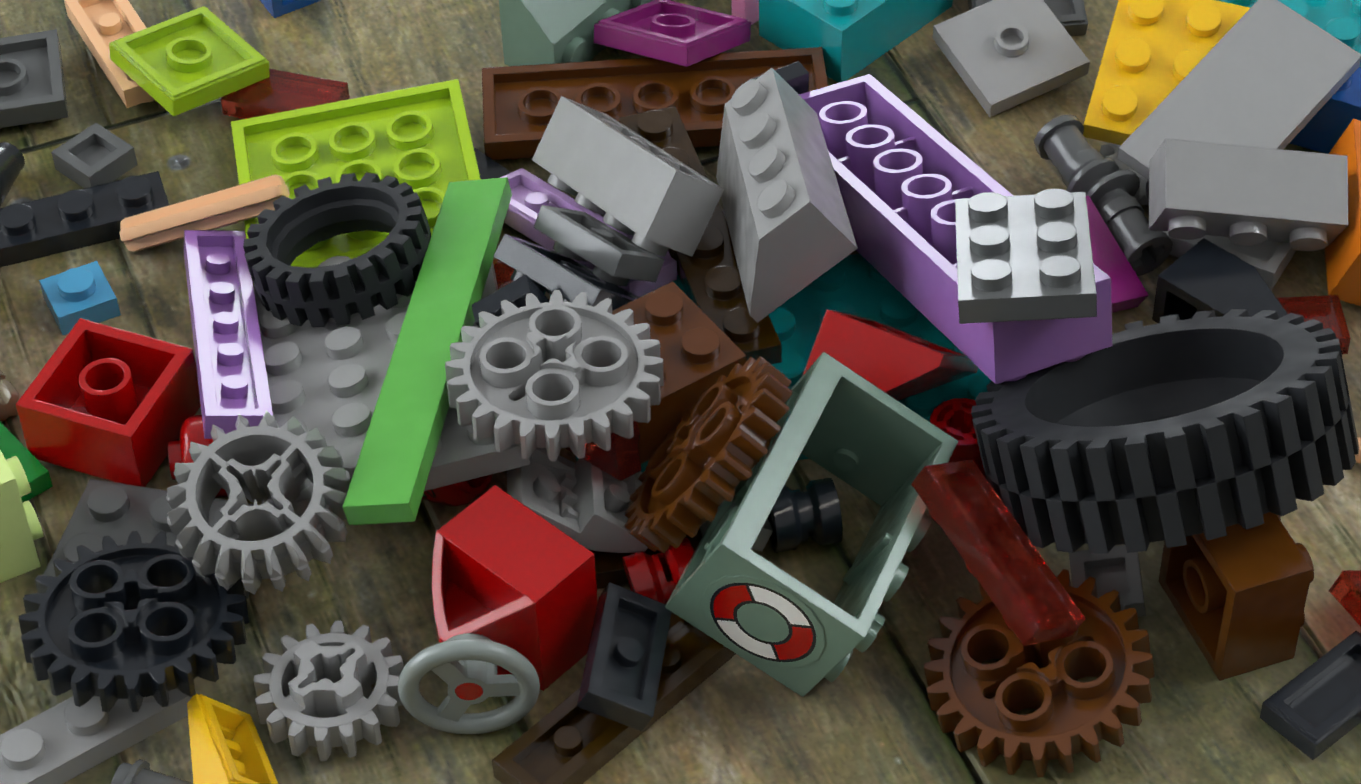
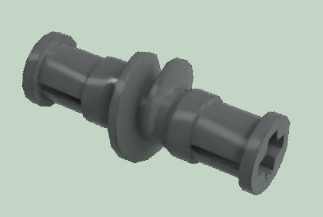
(1109, 189)

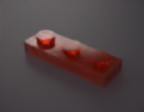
(998, 552)

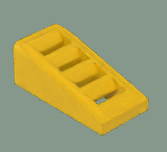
(225, 745)

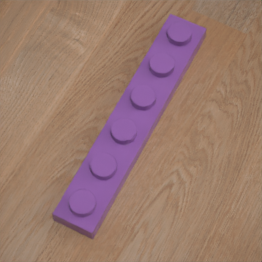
(225, 330)

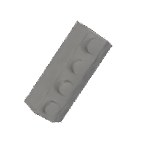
(779, 193)

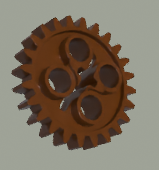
(708, 454)
(1069, 714)

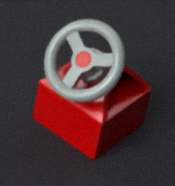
(508, 614)

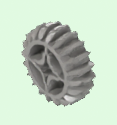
(259, 466)

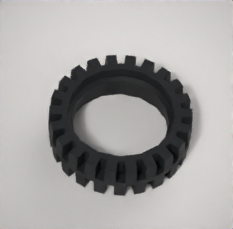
(323, 214)

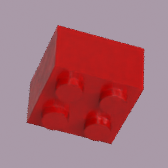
(109, 403)

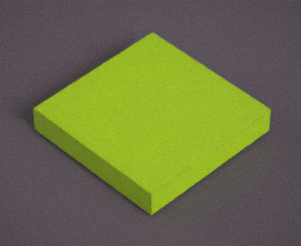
(189, 60)

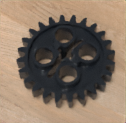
(130, 624)

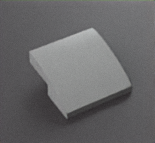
(578, 500)

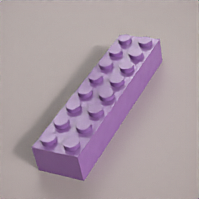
(900, 203)

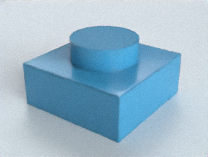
(79, 294)

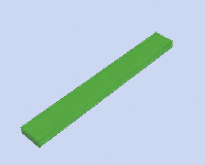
(415, 393)

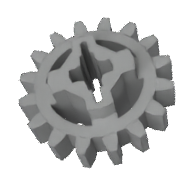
(329, 690)

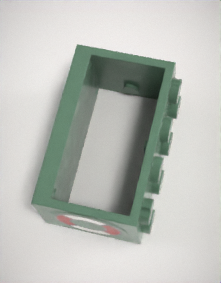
(764, 610)

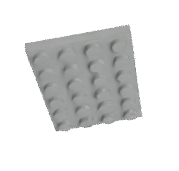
(334, 380)

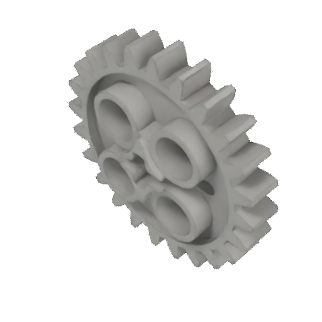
(554, 375)

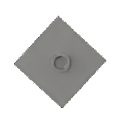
(1010, 52)

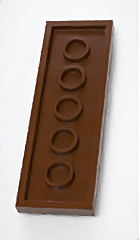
(524, 97)

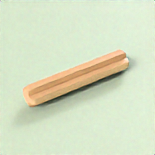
(202, 213)

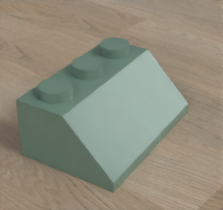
(554, 29)

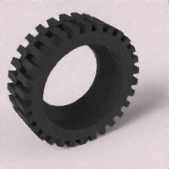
(1171, 432)

